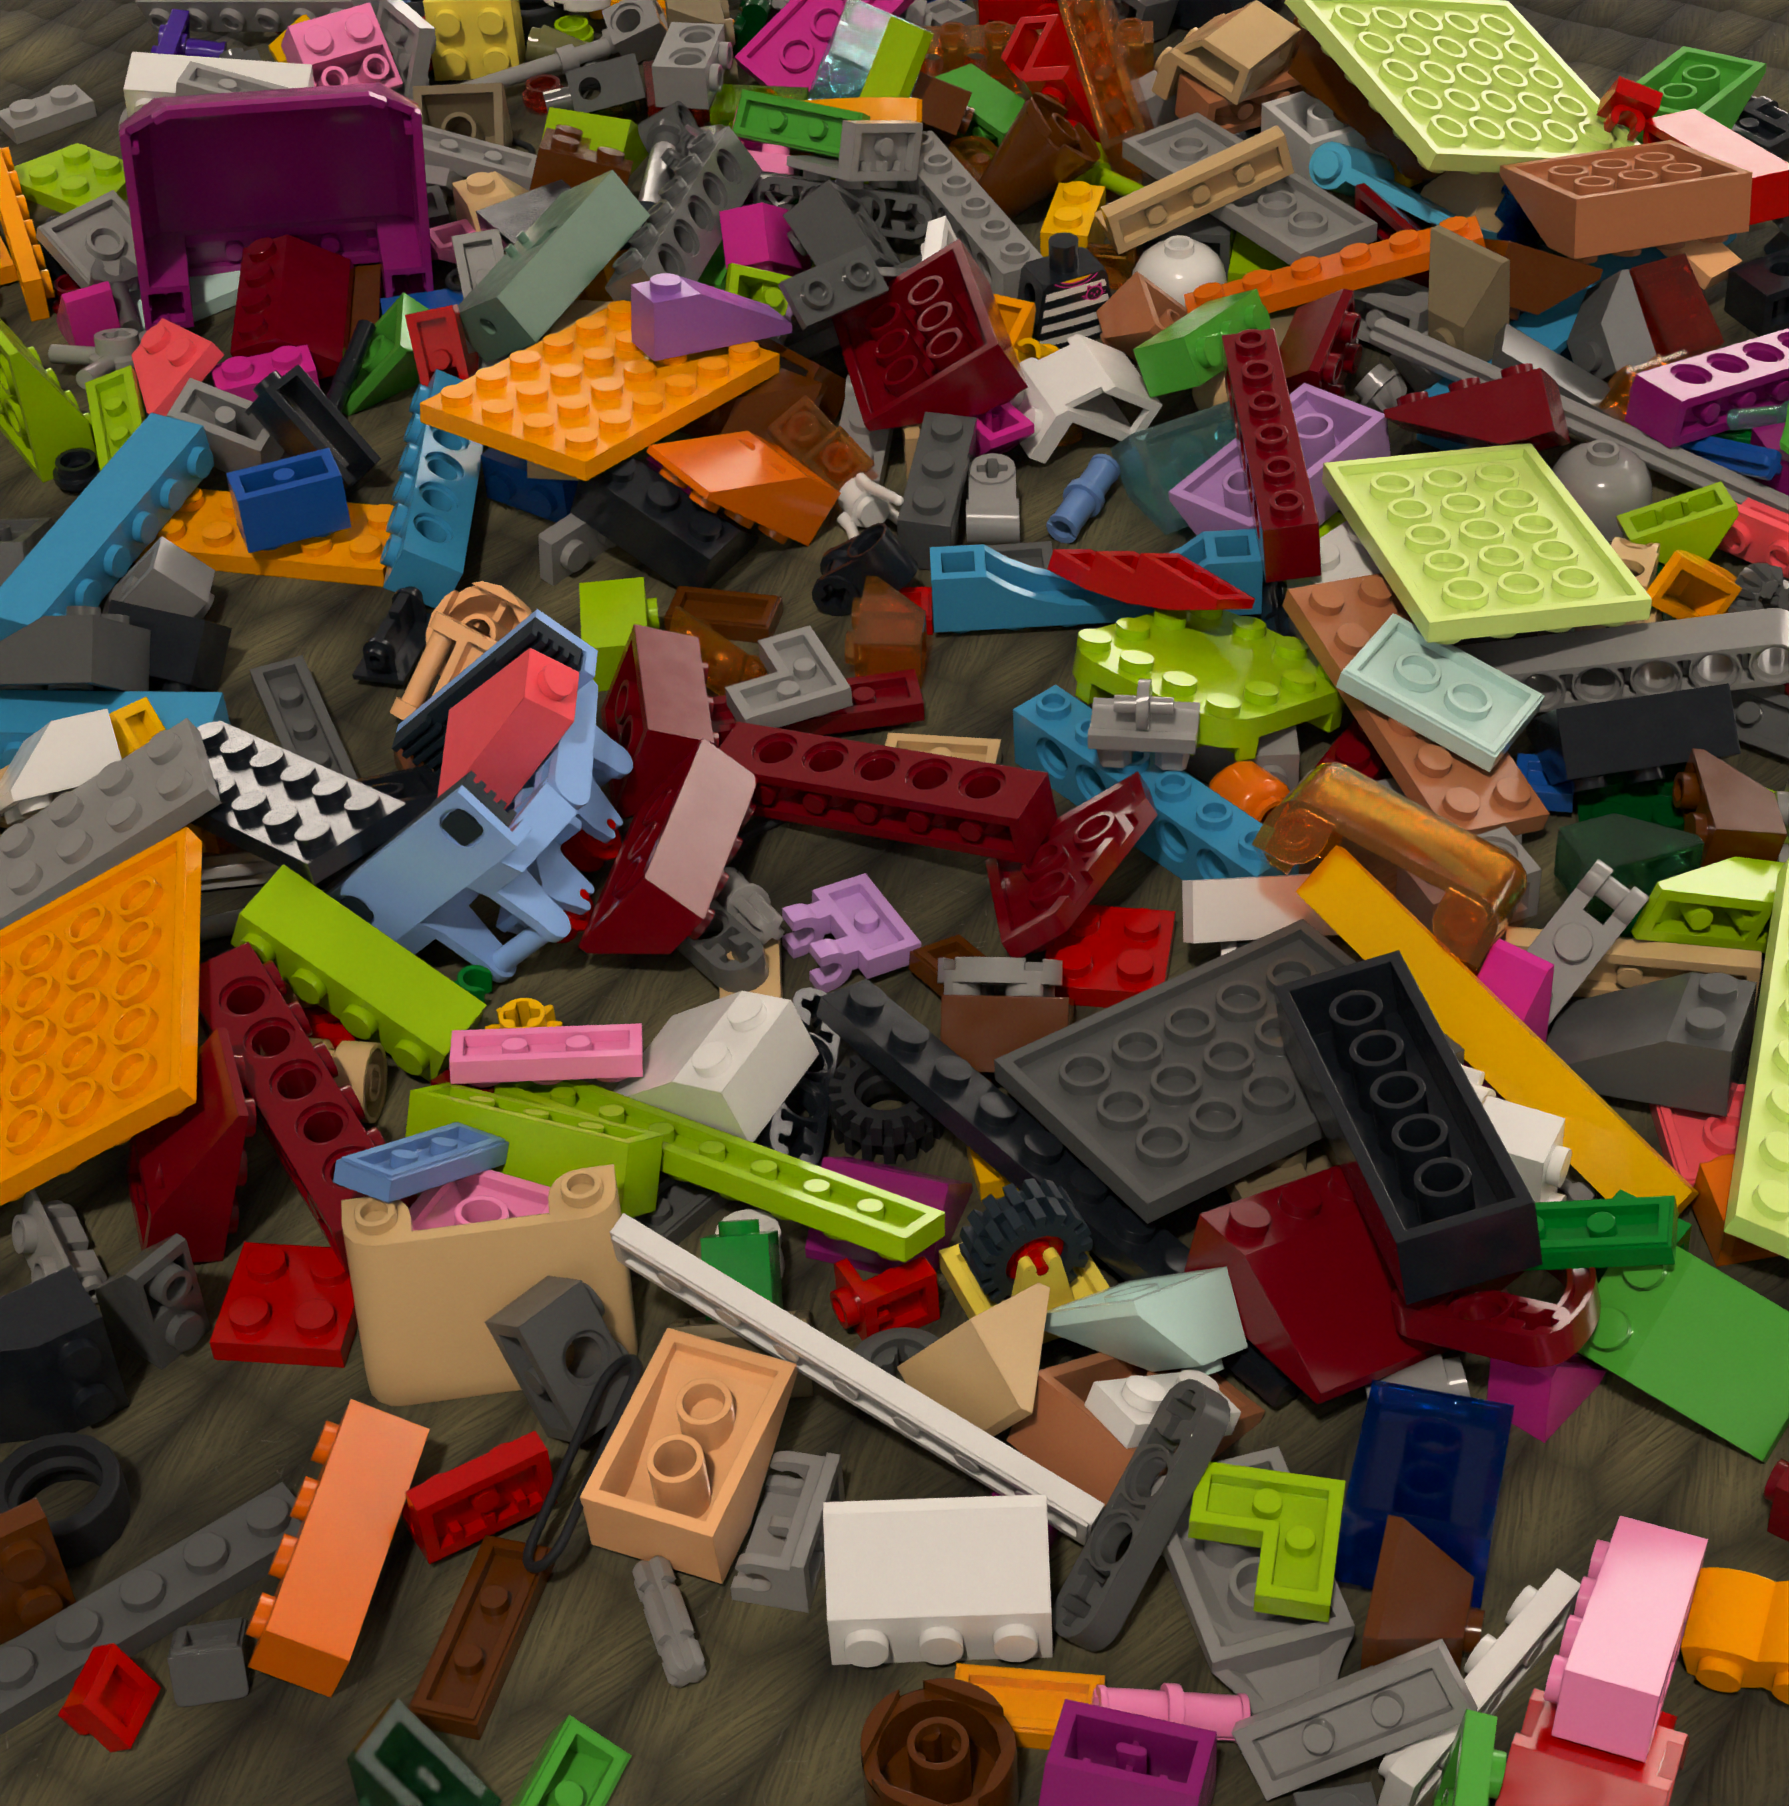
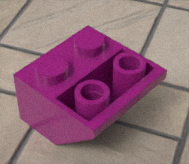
(1127, 1760)

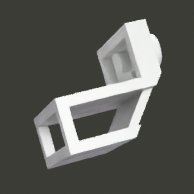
(1077, 389)

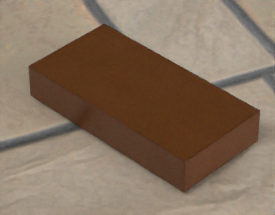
(731, 613)

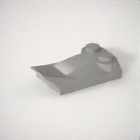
(1249, 1650)

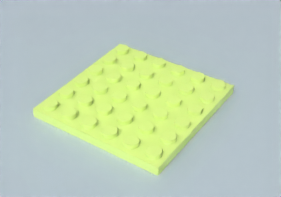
(1461, 80)

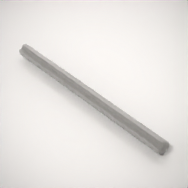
(1580, 419)

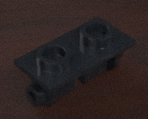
(398, 641)

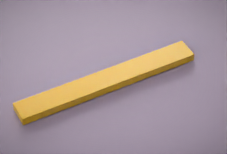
(1493, 1036)

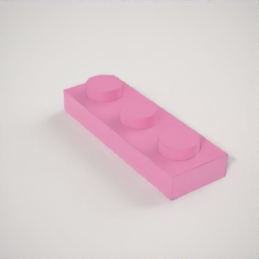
(546, 1054)

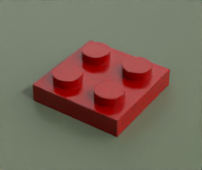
(1114, 954)
(286, 1308)

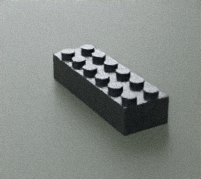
(1407, 1128)

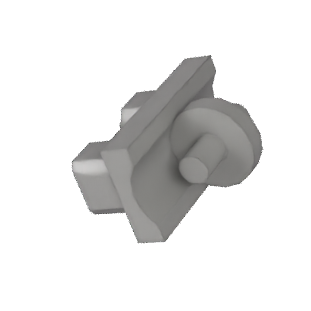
(1144, 725)

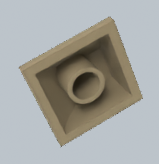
(1466, 293)

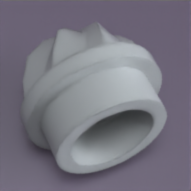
(1381, 388)

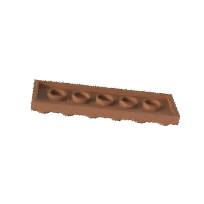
(1336, 625)

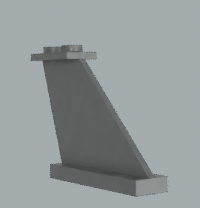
(829, 291)

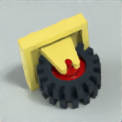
(1021, 1242)

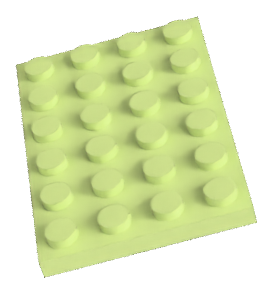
(1484, 543)

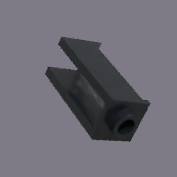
(307, 421)

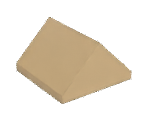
(987, 1363)

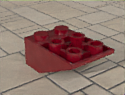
(1504, 411)
(189, 1164)

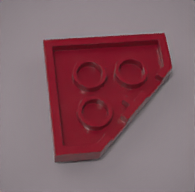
(1071, 865)

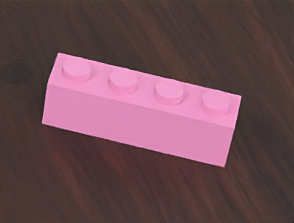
(1624, 1638)

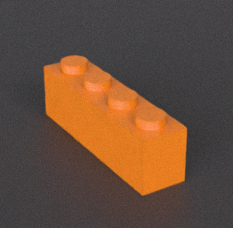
(339, 1549)

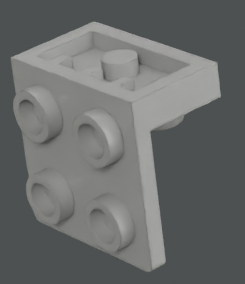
(868, 152)

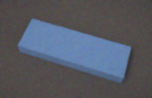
(420, 1162)

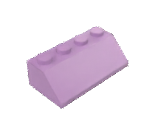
(1328, 431)

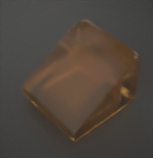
(1118, 267)

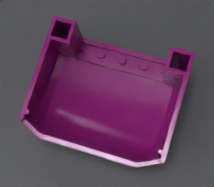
(271, 163)

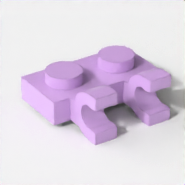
(865, 930)

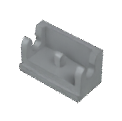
(788, 1535)

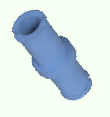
(1083, 498)

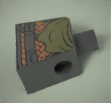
(616, 81)

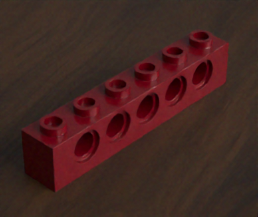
(1271, 456)
(895, 792)
(290, 1080)

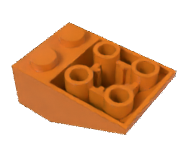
(751, 482)

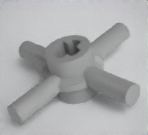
(110, 353)

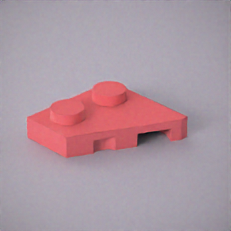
(168, 360)

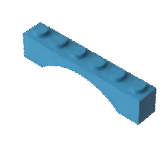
(990, 591)

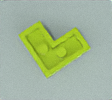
(1287, 1517)

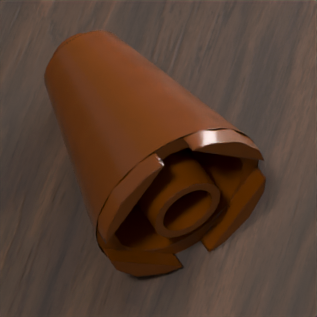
(1037, 156)

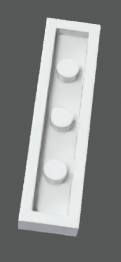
(1493, 1675)

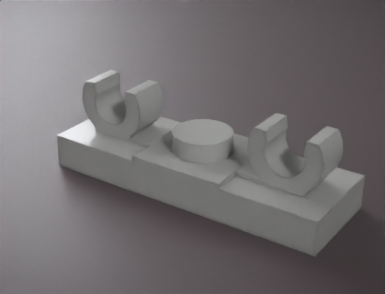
(1354, 1719)

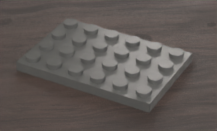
(1182, 1078)

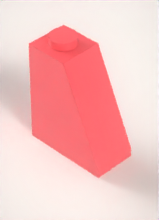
(509, 724)

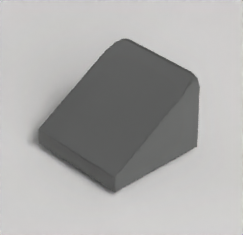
(210, 1662)

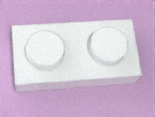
(1131, 1402)

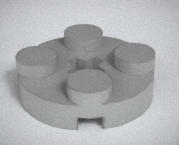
(982, 974)

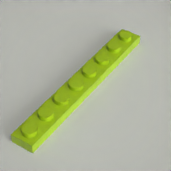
(757, 1174)

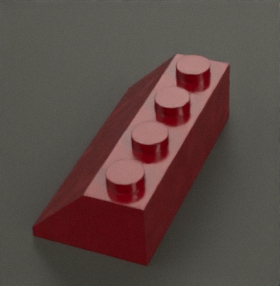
(293, 298)
(674, 857)

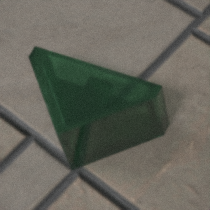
(410, 1766)

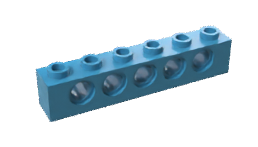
(432, 504)
(1195, 827)

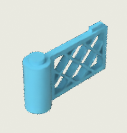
(1343, 167)

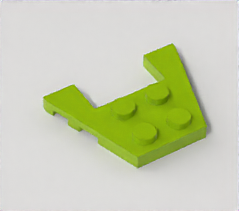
(71, 177)

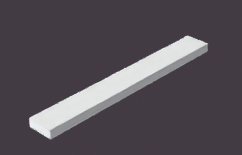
(852, 1377)

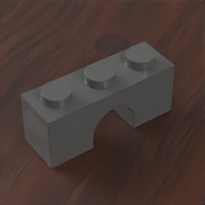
(936, 485)

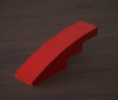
(1148, 579)

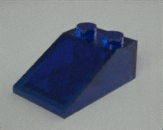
(1433, 1464)

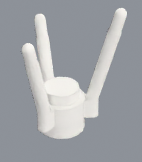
(866, 504)

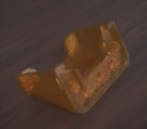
(1338, 802)

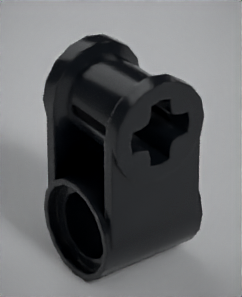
(847, 565)

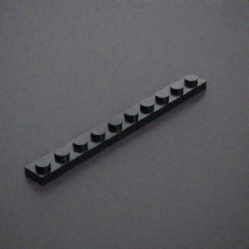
(1019, 1148)

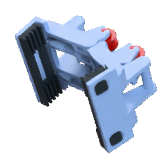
(467, 843)

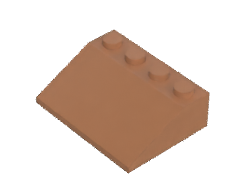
(1631, 199)

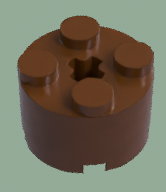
(939, 1748)

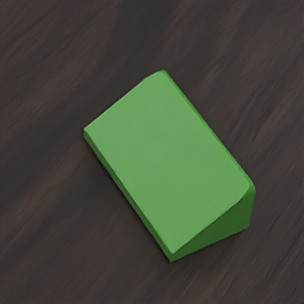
(573, 1769)

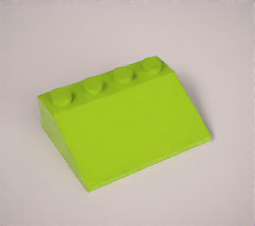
(35, 410)

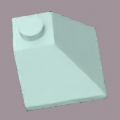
(1158, 1321)

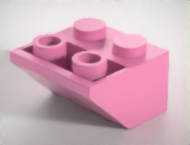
(343, 48)

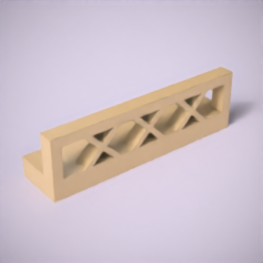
(1196, 190)
(1639, 962)

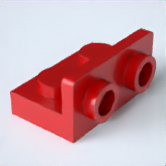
(478, 1497)

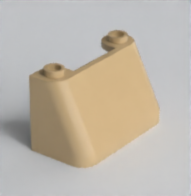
(432, 1289)

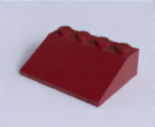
(930, 345)
(1309, 1284)

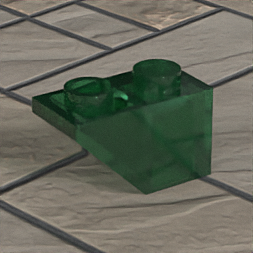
(1633, 848)

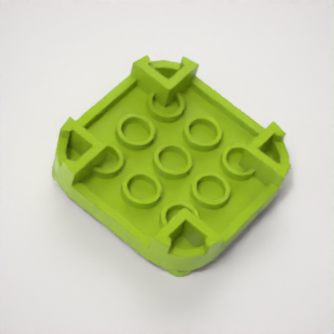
(1227, 662)

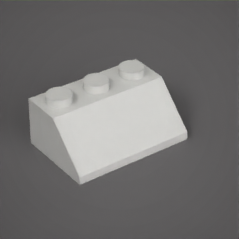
(938, 1580)

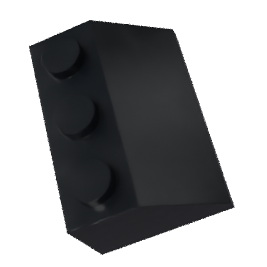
(661, 523)
(1633, 736)

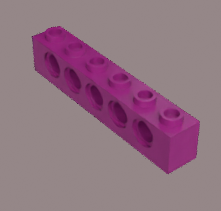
(1696, 393)

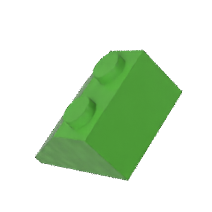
(1704, 82)
(1698, 1347)

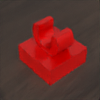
(1629, 106)
(110, 1698)

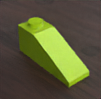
(1713, 906)

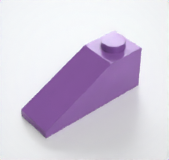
(687, 317)

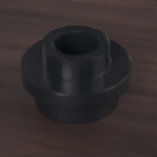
(75, 469)

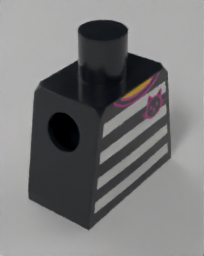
(1065, 290)

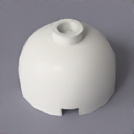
(1180, 266)

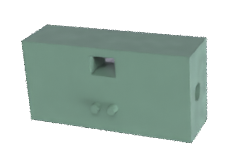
(550, 266)

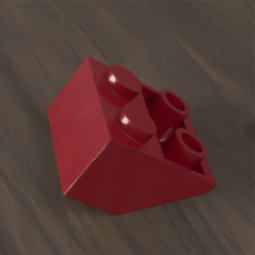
(1322, 343)

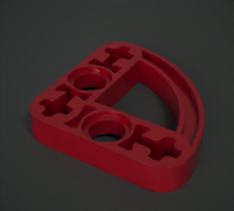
(1504, 1324)

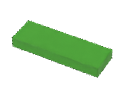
(791, 123)

